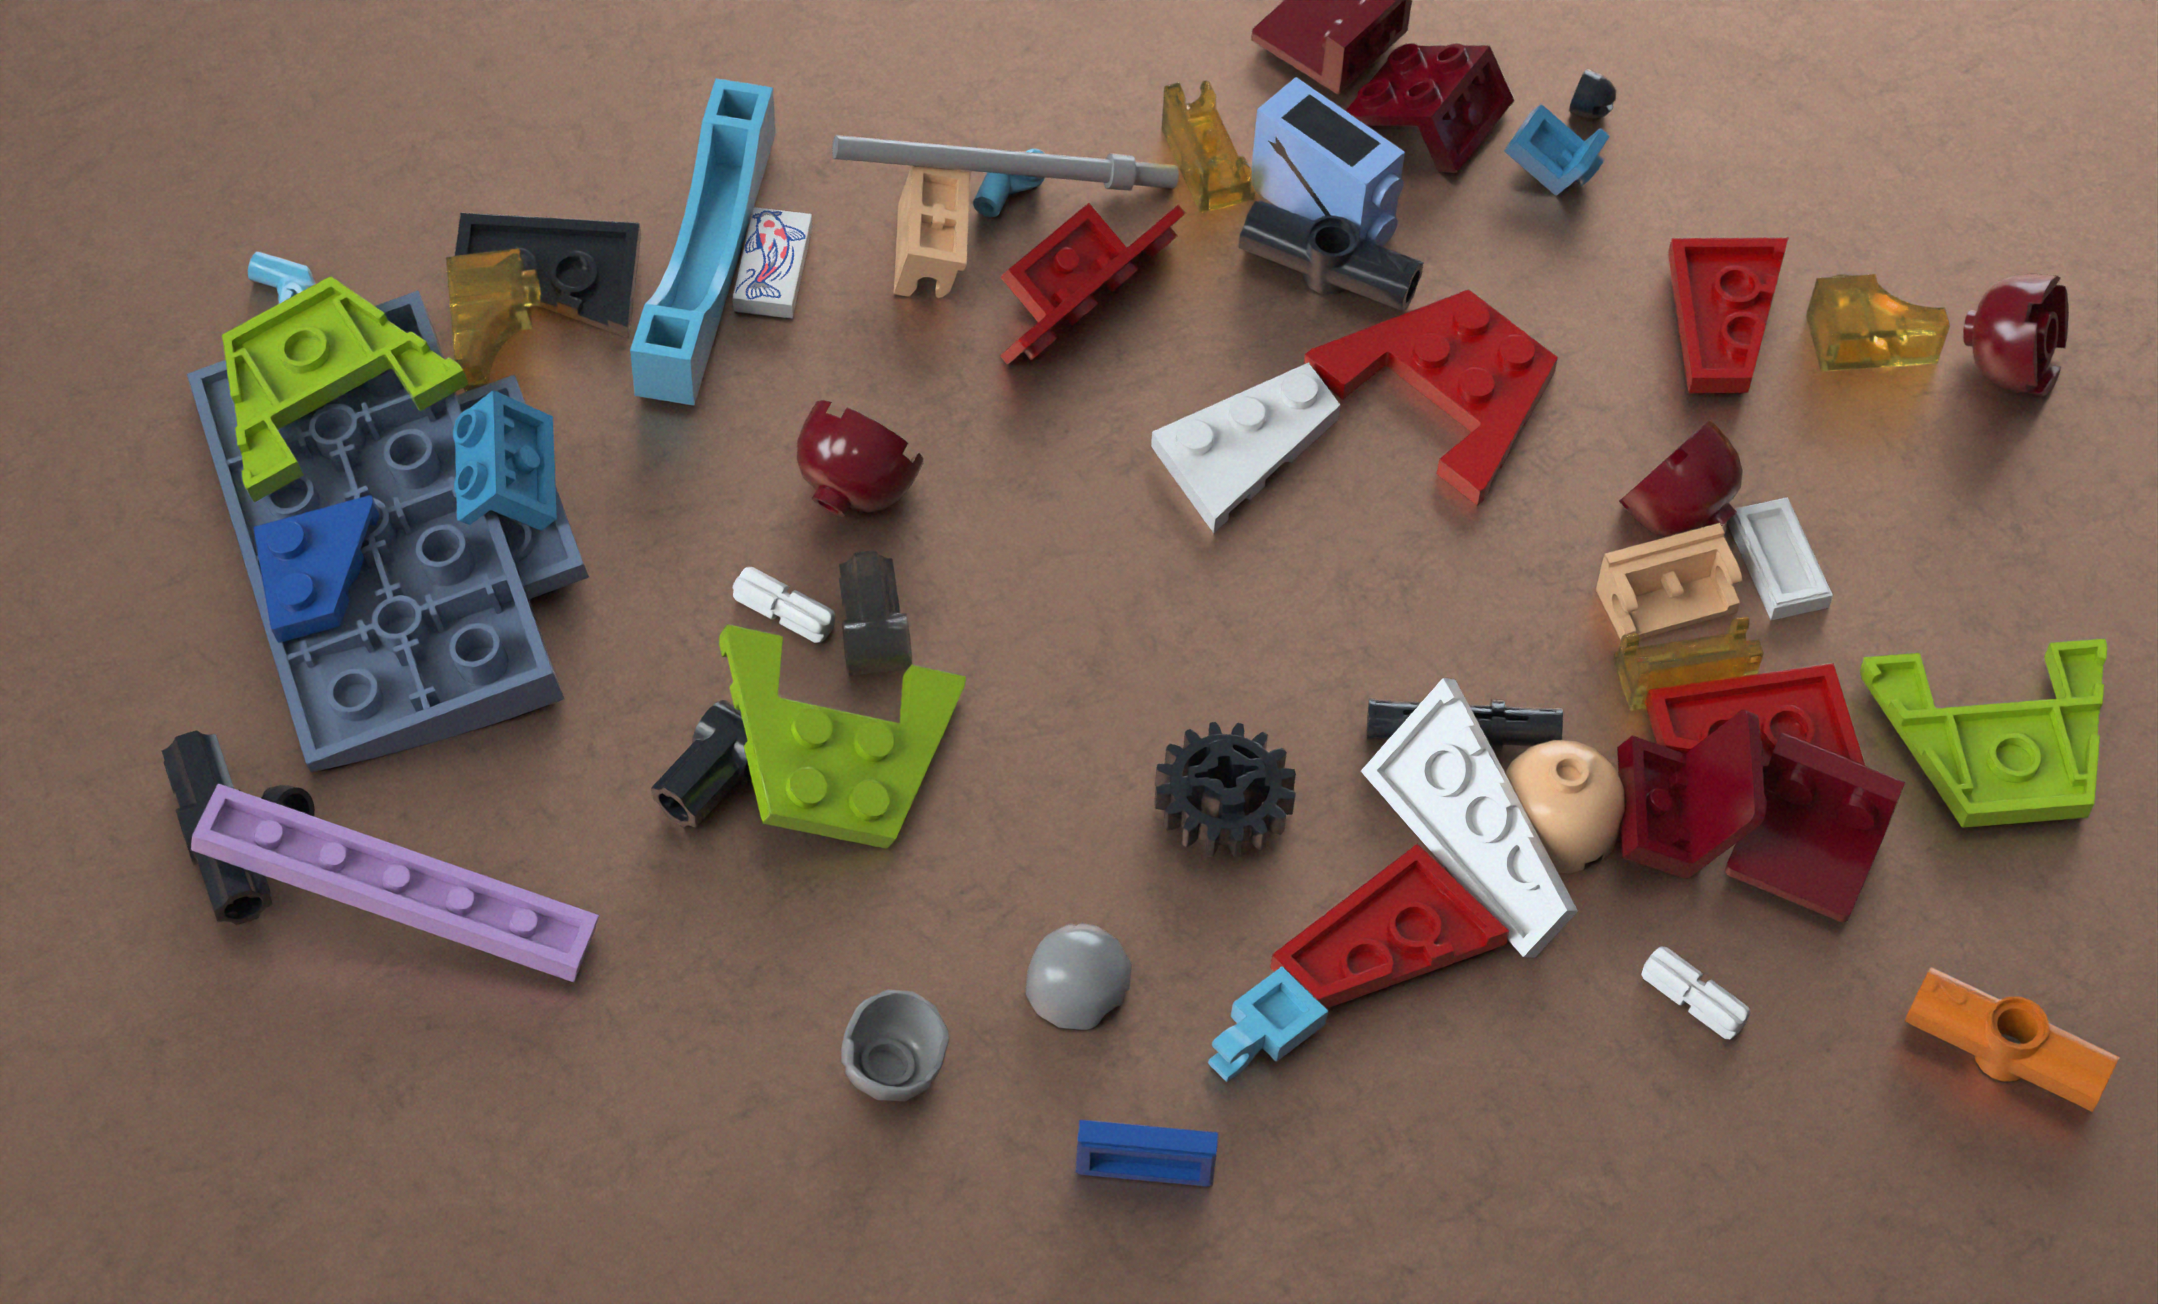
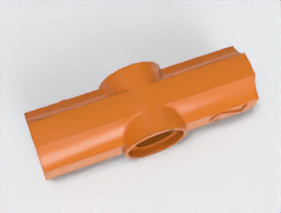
(2044, 1057)

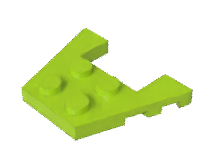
(310, 355)
(2003, 757)
(829, 766)

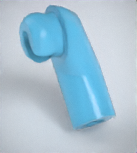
(998, 186)
(280, 273)

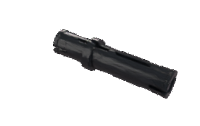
(1498, 722)

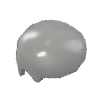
(1077, 976)
(894, 1045)

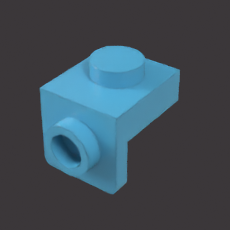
(1555, 152)

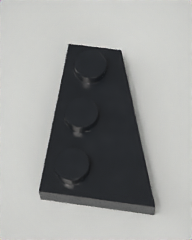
(580, 264)

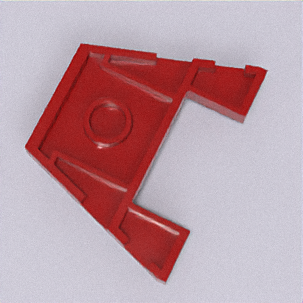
(1462, 361)

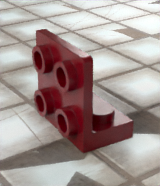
(1332, 37)
(1445, 91)
(1817, 828)

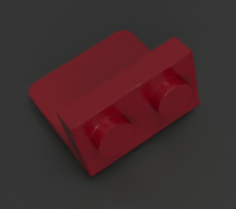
(1695, 803)

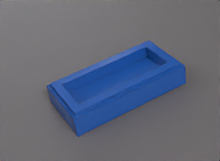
(1146, 1153)

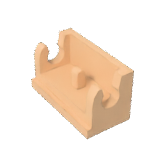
(932, 229)
(1669, 582)

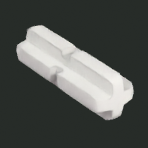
(772, 600)
(1708, 1000)

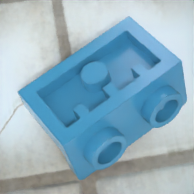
(505, 462)

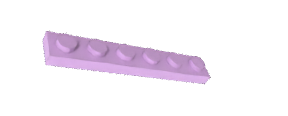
(394, 882)

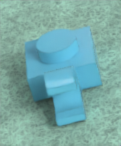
(1271, 1017)

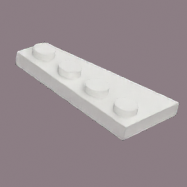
(1467, 814)

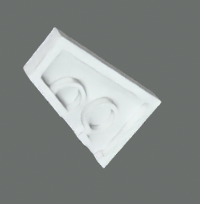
(1240, 441)

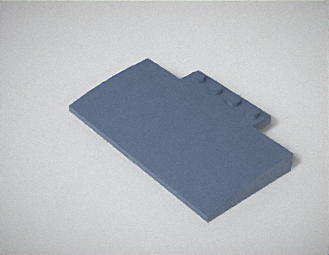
(440, 608)

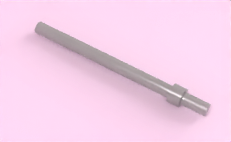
(1115, 171)

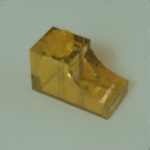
(488, 305)
(1866, 327)

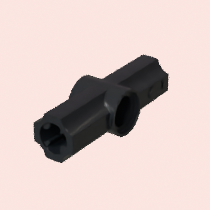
(1330, 255)
(194, 771)

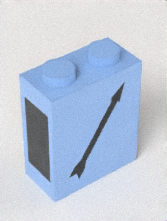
(1326, 162)

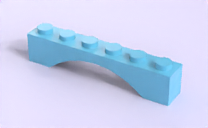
(687, 306)

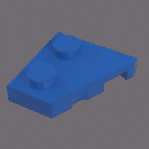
(311, 565)

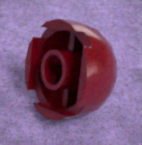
(2018, 332)
(853, 461)
(1689, 486)

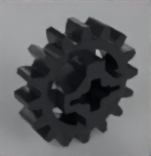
(1222, 788)

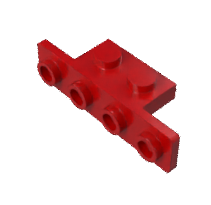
(1071, 265)

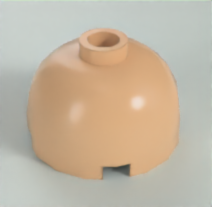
(1570, 800)

